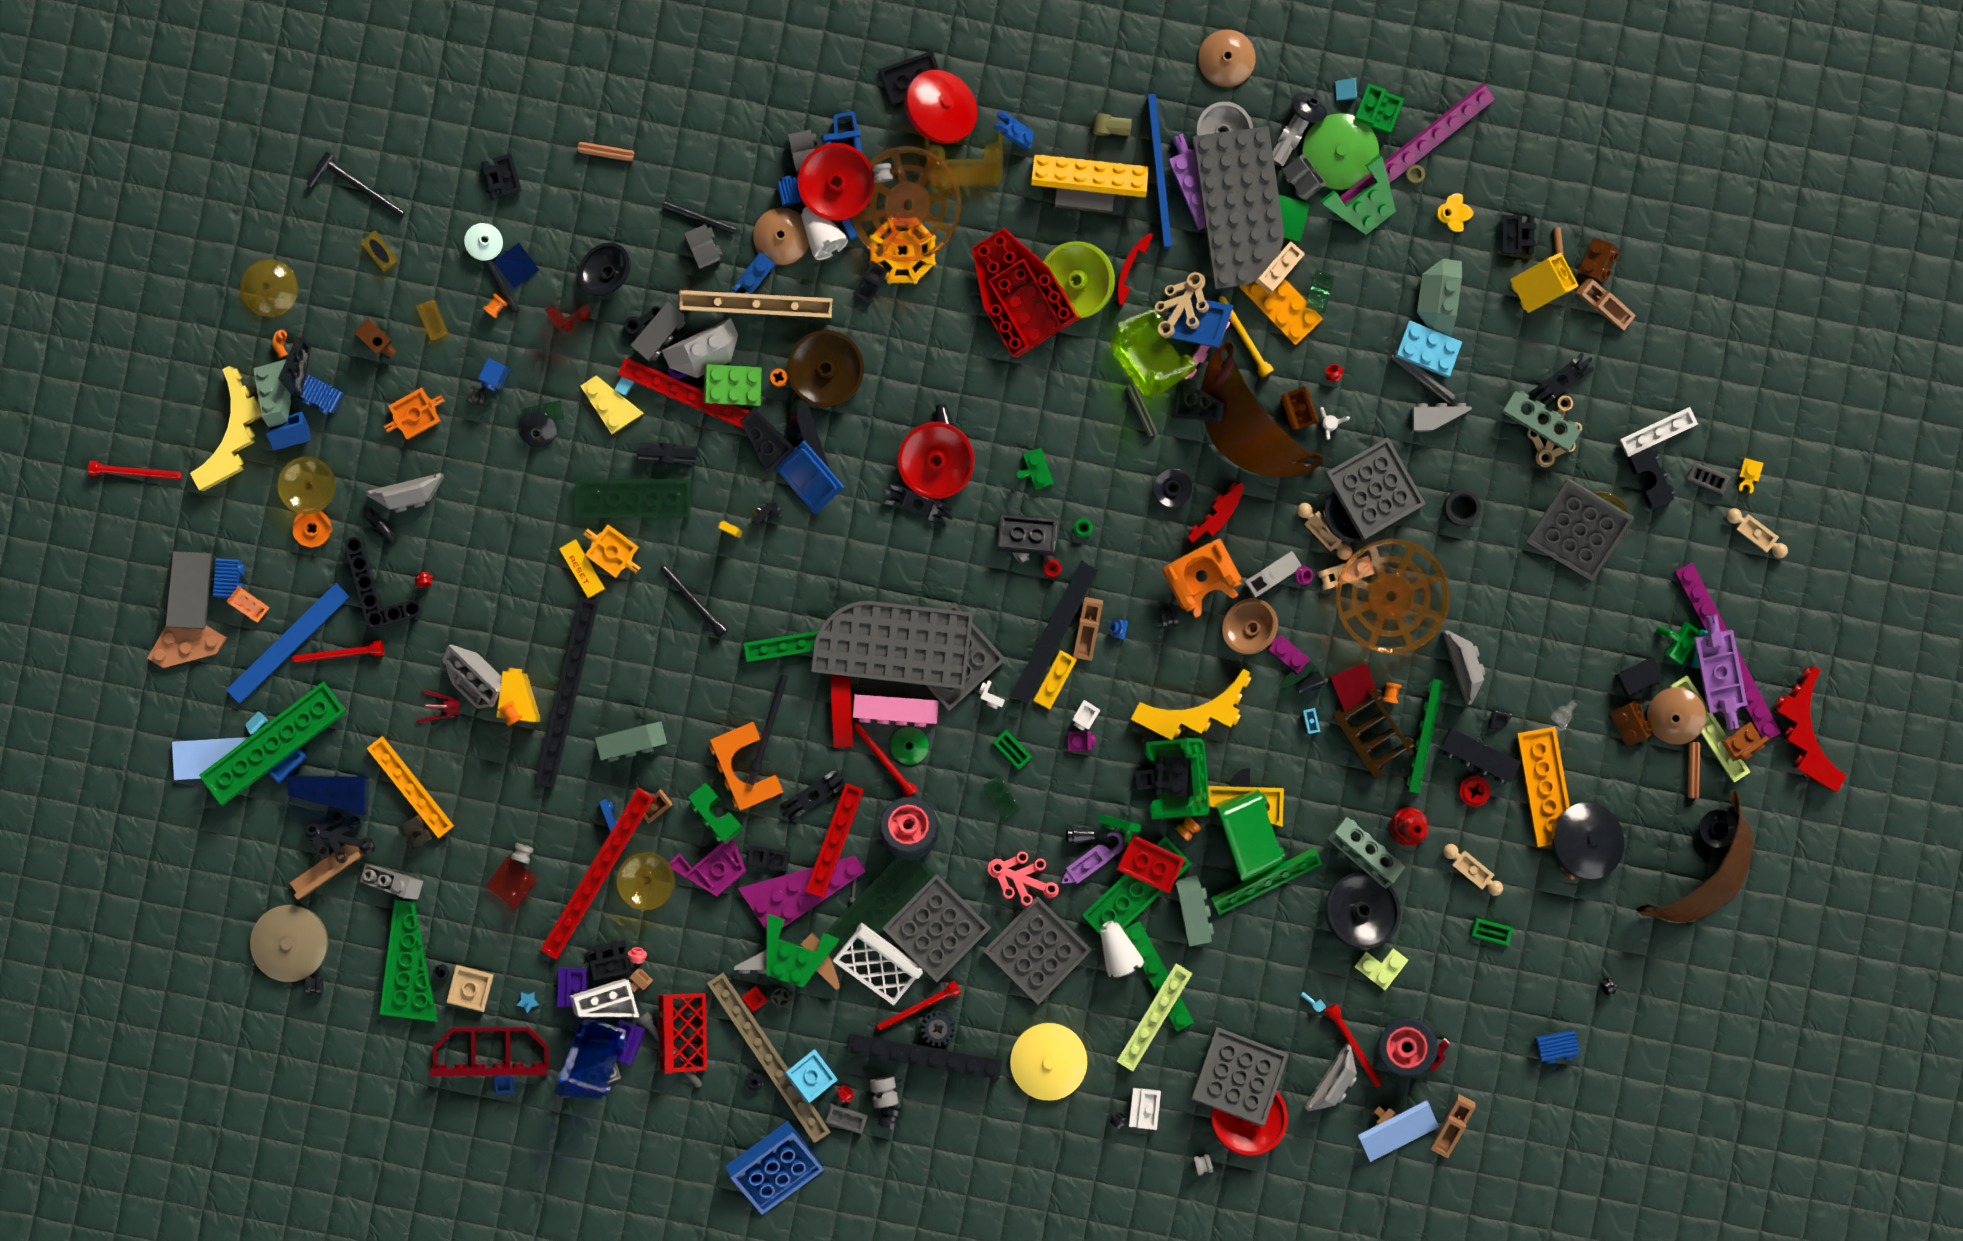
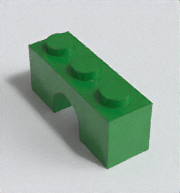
(704, 801)

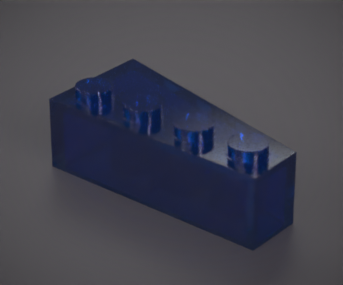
(340, 792)

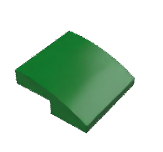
(1379, 109)
(1293, 216)

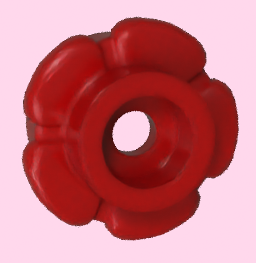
(1334, 372)
(1052, 573)
(423, 579)
(844, 1094)

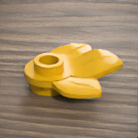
(1457, 212)

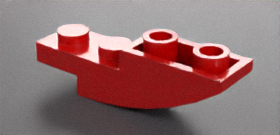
(1223, 508)

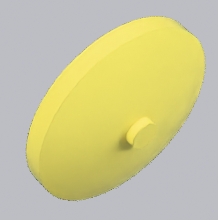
(1048, 1061)

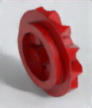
(1483, 787)

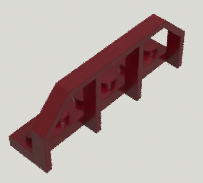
(497, 1069)

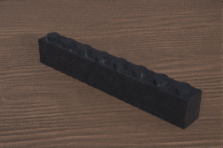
(925, 1055)

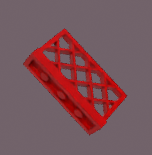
(666, 1029)

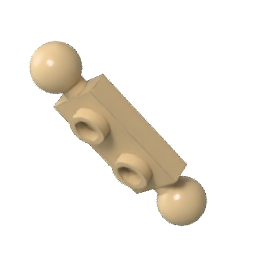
(1317, 525)
(1757, 533)
(1473, 869)

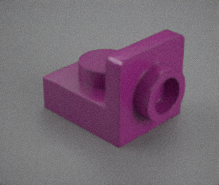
(1080, 741)

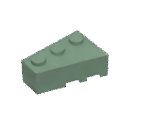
(272, 394)
(630, 741)
(1194, 910)

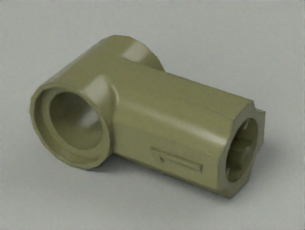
(1106, 124)

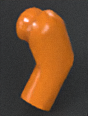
(278, 343)

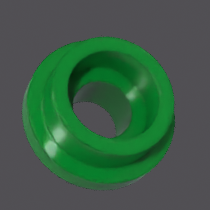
(1088, 524)

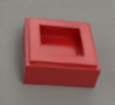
(754, 998)

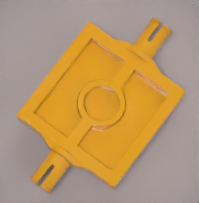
(611, 551)

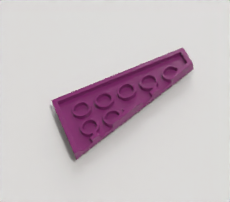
(787, 896)

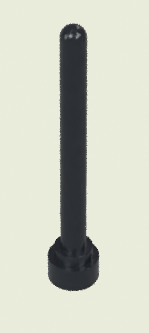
(718, 627)

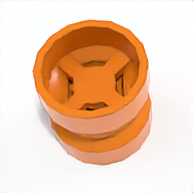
(1188, 828)

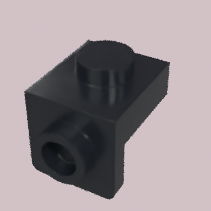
(762, 512)

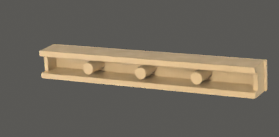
(755, 304)

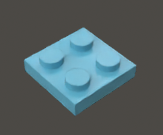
(810, 1076)

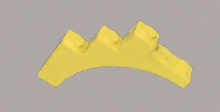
(224, 461)

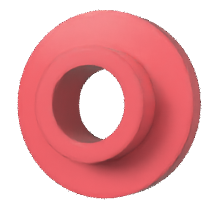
(637, 955)

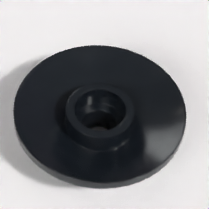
(1309, 107)
(537, 421)
(1172, 477)
(1727, 831)

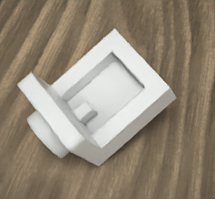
(992, 700)
(1085, 715)

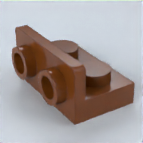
(1743, 742)

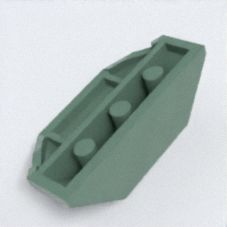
(1440, 296)

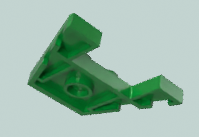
(1370, 205)
(790, 961)

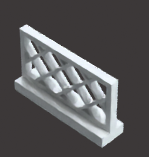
(884, 949)

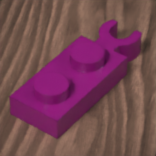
(1288, 654)

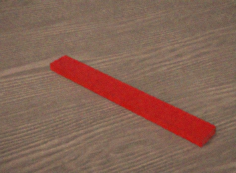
(680, 391)

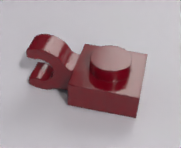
(1440, 1057)

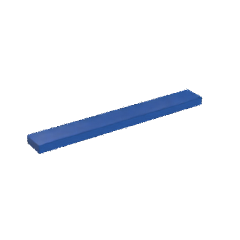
(1159, 171)
(288, 643)

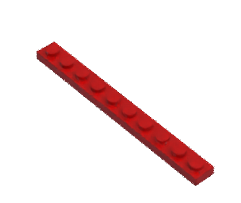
(597, 873)

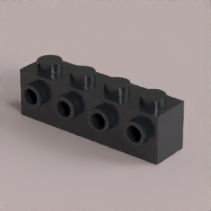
(1479, 755)

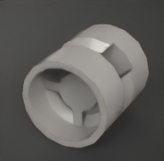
(884, 1091)

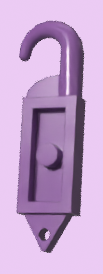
(1093, 860)

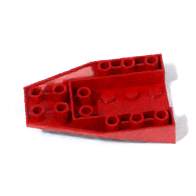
(1020, 293)

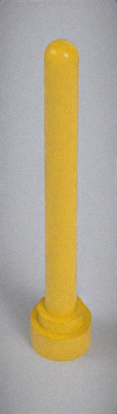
(1263, 367)

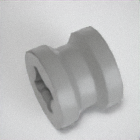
(882, 172)
(522, 853)
(1203, 1164)

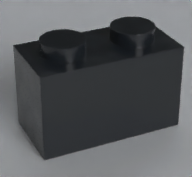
(1639, 676)

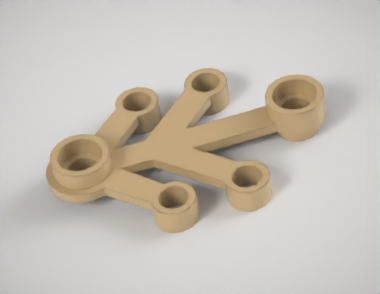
(1182, 302)
(1548, 449)

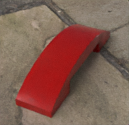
(1141, 247)
(841, 711)

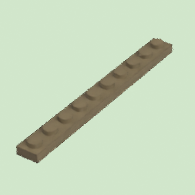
(767, 1055)

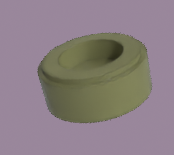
(1415, 174)

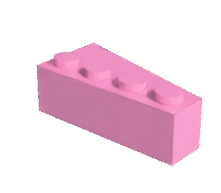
(895, 709)

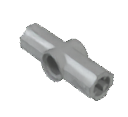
(1289, 140)

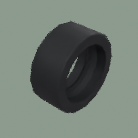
(1476, 504)

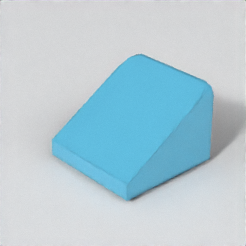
(1346, 89)
(256, 722)

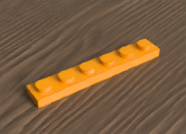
(410, 787)

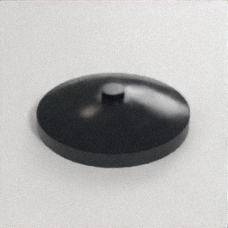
(1587, 841)
(1362, 911)

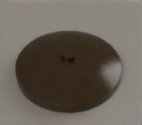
(825, 368)

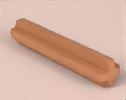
(605, 151)
(1694, 770)

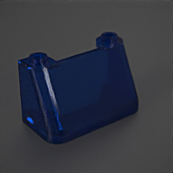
(591, 1060)

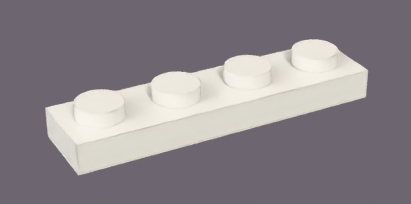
(1658, 432)

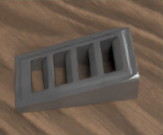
(1724, 485)

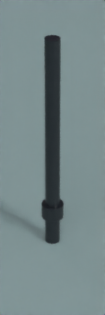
(756, 765)

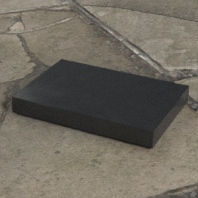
(899, 75)
(1027, 535)

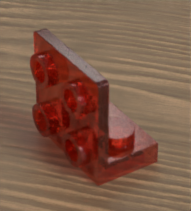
(567, 324)
(512, 882)

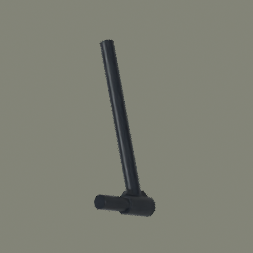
(327, 163)

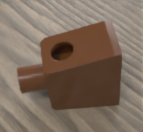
(368, 332)

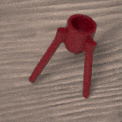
(450, 707)

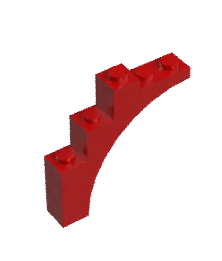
(1801, 735)

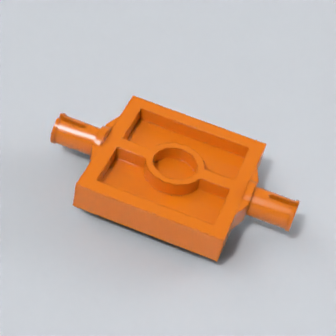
(414, 413)

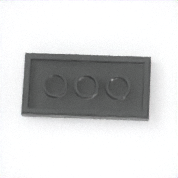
(189, 590)

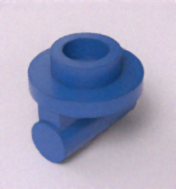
(1118, 628)

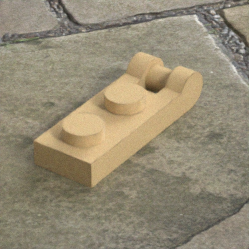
(1353, 570)

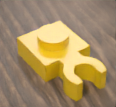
(1751, 472)

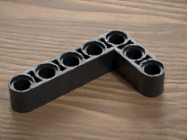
(372, 590)

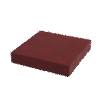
(1353, 685)

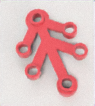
(1019, 877)

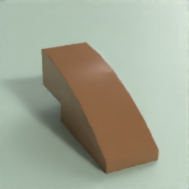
(1605, 303)
(1088, 628)
(827, 968)
(1453, 1126)

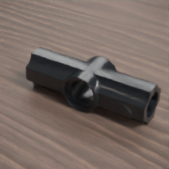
(667, 453)

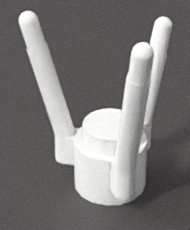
(1330, 422)

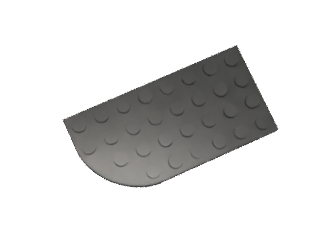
(1239, 204)
(895, 644)

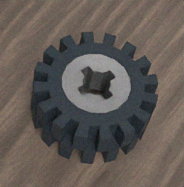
(939, 1022)

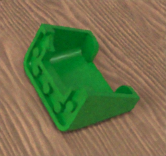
(1198, 795)
(1250, 834)

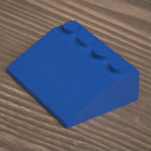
(774, 1168)

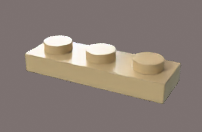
(1280, 267)

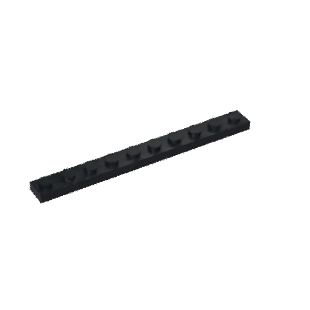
(567, 692)

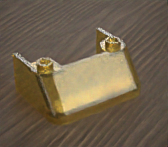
(970, 171)

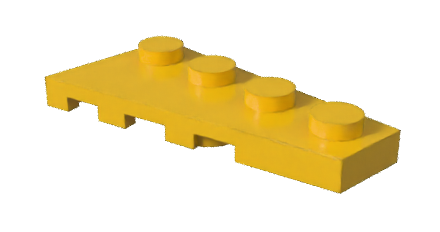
(1273, 795)

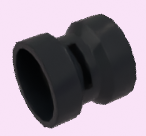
(889, 1117)

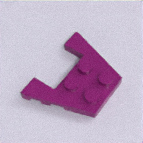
(714, 871)

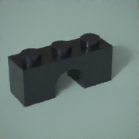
(1660, 491)

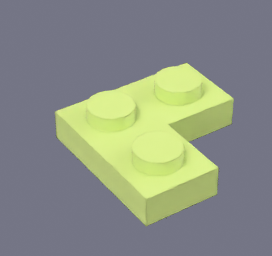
(1383, 972)

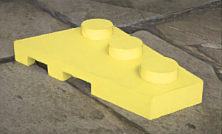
(610, 405)

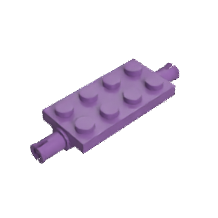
(1186, 174)
(1720, 671)

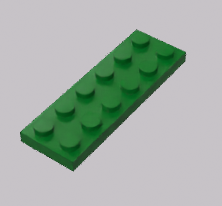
(1127, 896)

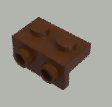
(1599, 260)
(1299, 408)
(1631, 723)

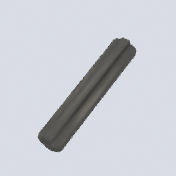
(1141, 409)

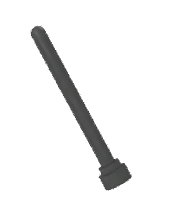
(647, 1022)

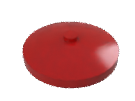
(940, 106)
(836, 181)
(936, 460)
(1248, 1138)

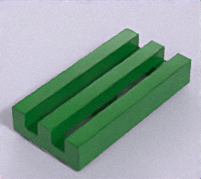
(1023, 761)
(1476, 927)

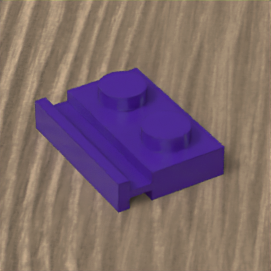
(569, 983)
(634, 1035)

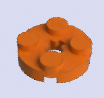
(312, 539)

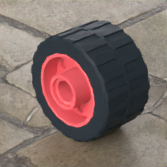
(909, 813)
(1393, 1052)

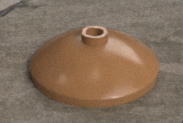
(1225, 71)
(781, 250)
(1241, 621)
(1681, 703)

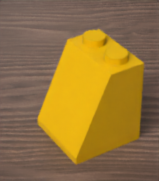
(1543, 282)
(517, 688)

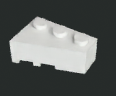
(606, 1000)

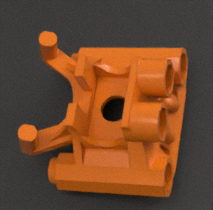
(1215, 562)

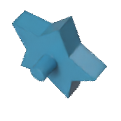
(527, 1001)

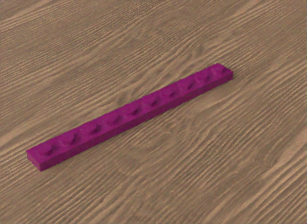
(1428, 138)
(1704, 606)

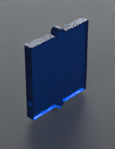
(516, 265)

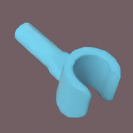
(1318, 1006)

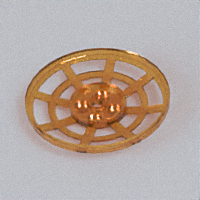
(920, 205)
(1404, 596)

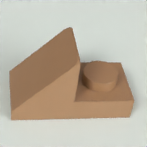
(658, 806)

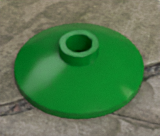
(919, 742)

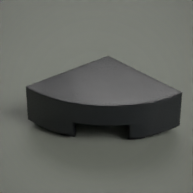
(1499, 719)
(1241, 778)

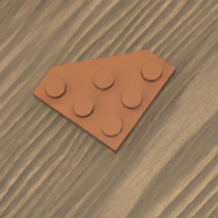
(185, 645)

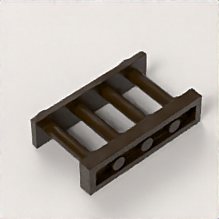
(1365, 749)

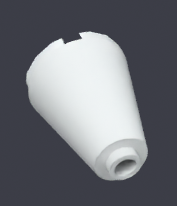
(822, 235)
(1118, 950)

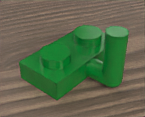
(1036, 469)
(1682, 642)
(1126, 826)

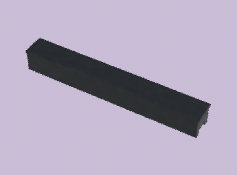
(1054, 632)

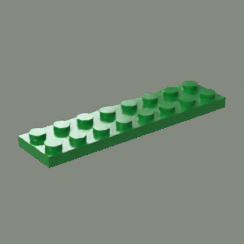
(272, 743)

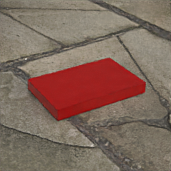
(1150, 863)

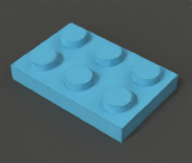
(1428, 349)

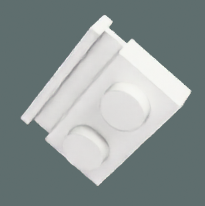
(1144, 1108)

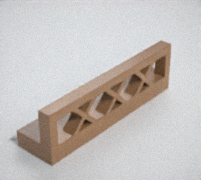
(324, 871)

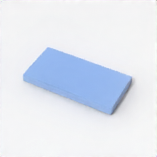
(195, 756)
(1398, 1131)

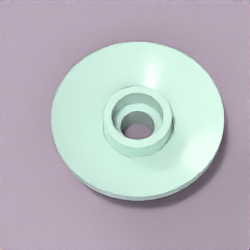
(479, 249)

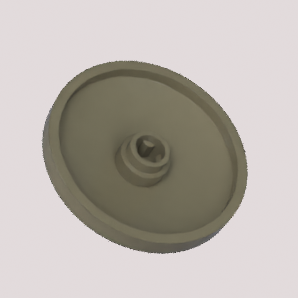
(289, 943)

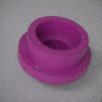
(1303, 575)

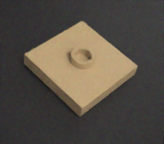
(470, 988)

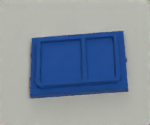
(1211, 324)
(809, 477)

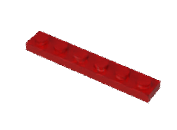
(834, 840)

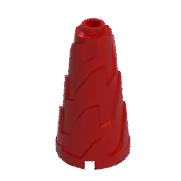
(1409, 826)

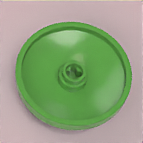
(1340, 150)

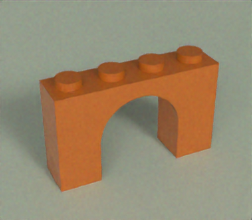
(725, 748)

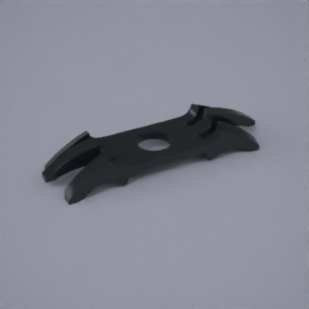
(1572, 374)
(906, 502)
(805, 803)

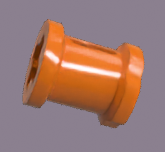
(495, 305)
(777, 372)
(1391, 692)
(510, 713)

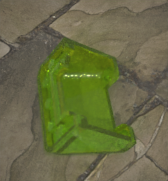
(1148, 355)

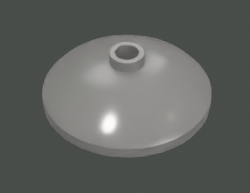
(1223, 116)

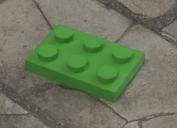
(732, 385)

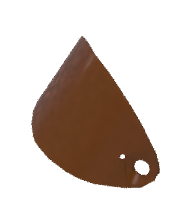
(1247, 432)
(1720, 887)

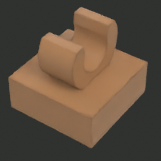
(640, 980)
(1384, 1116)

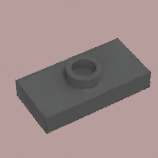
(846, 1118)

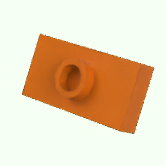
(248, 604)

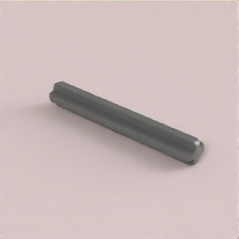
(1425, 379)

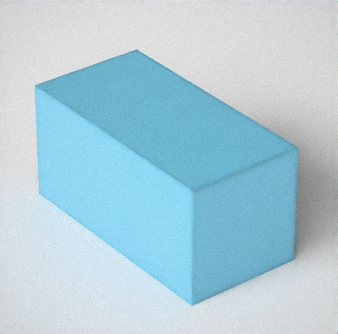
(624, 386)
(1311, 721)

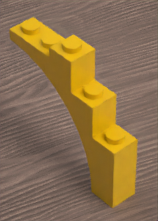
(1197, 718)

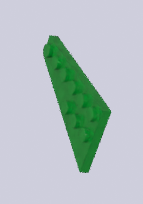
(406, 978)

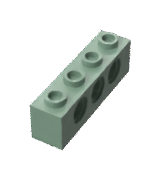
(1513, 410)
(1368, 862)

